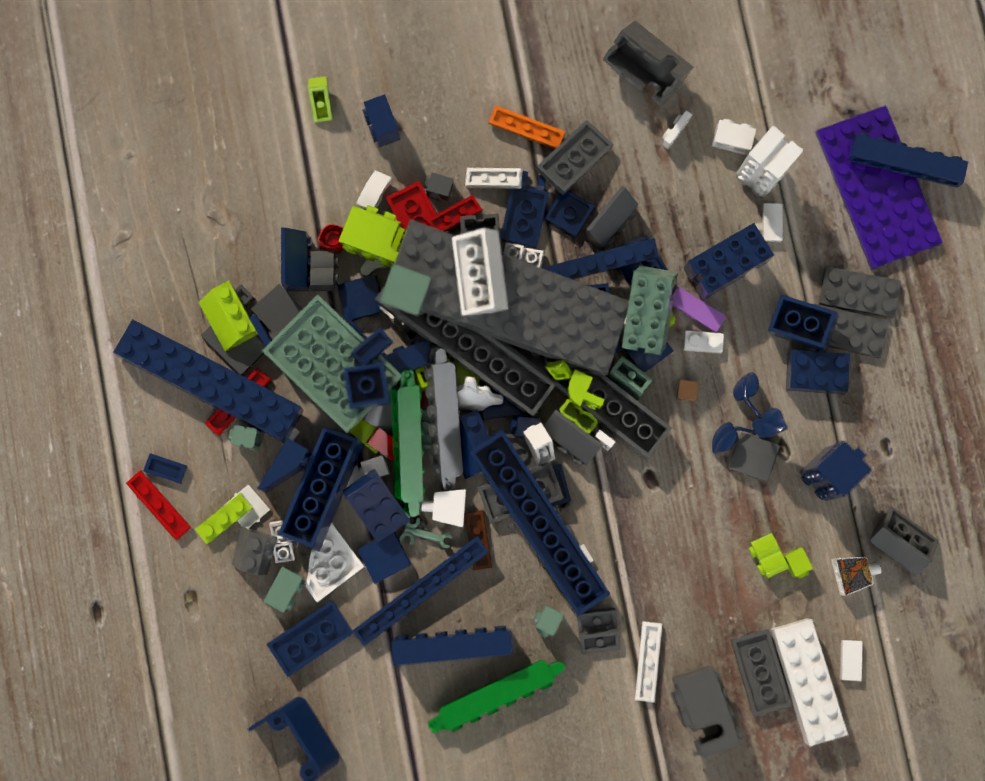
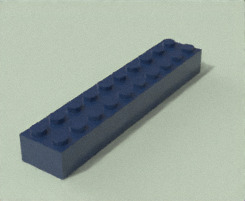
(208, 381)
(539, 522)

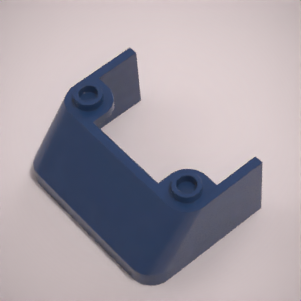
(309, 734)

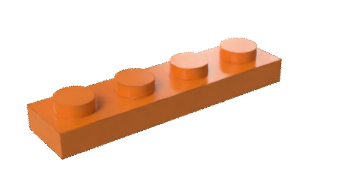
(526, 127)

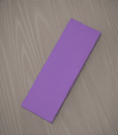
(697, 309)

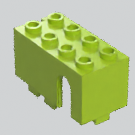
(372, 235)

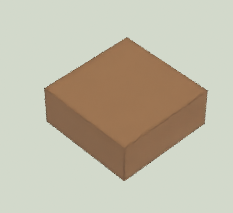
(687, 390)

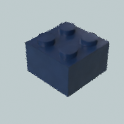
(382, 122)
(366, 386)

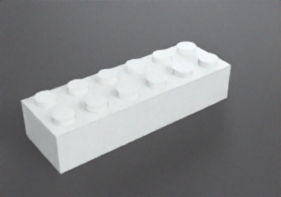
(808, 682)

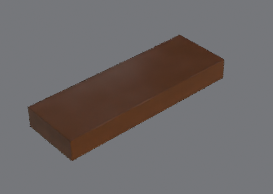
(477, 527)

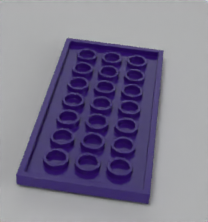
(881, 204)

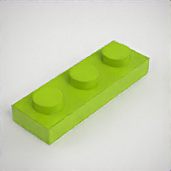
(224, 518)

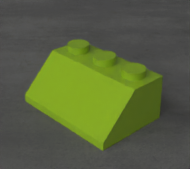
(227, 316)

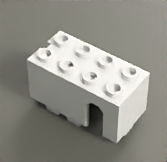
(768, 162)

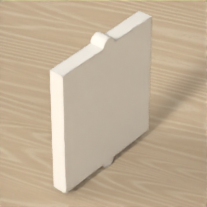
(258, 511)

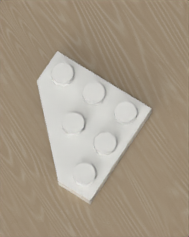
(331, 565)

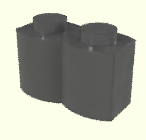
(323, 271)

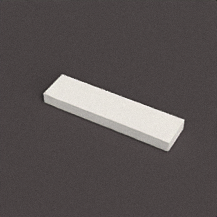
(648, 661)

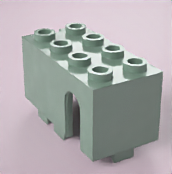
(649, 309)

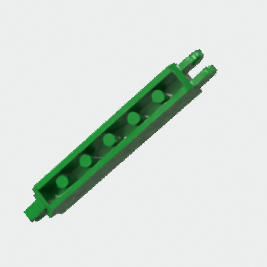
(407, 443)
(495, 694)

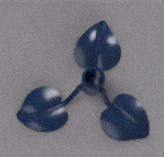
(764, 426)

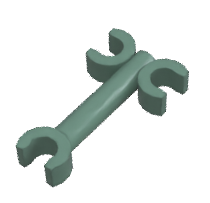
(411, 530)

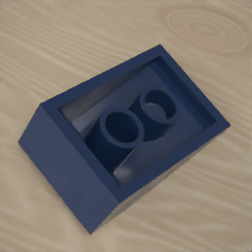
(288, 463)

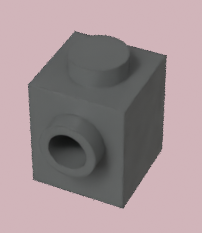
(439, 186)

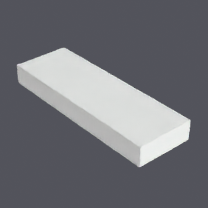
(494, 178)

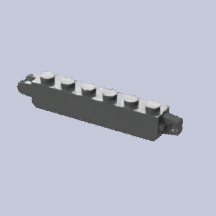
(444, 418)

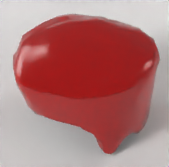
(329, 238)

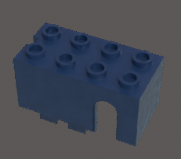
(728, 261)
(835, 471)

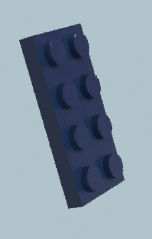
(310, 638)

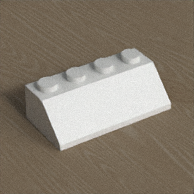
(480, 272)

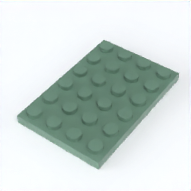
(315, 352)

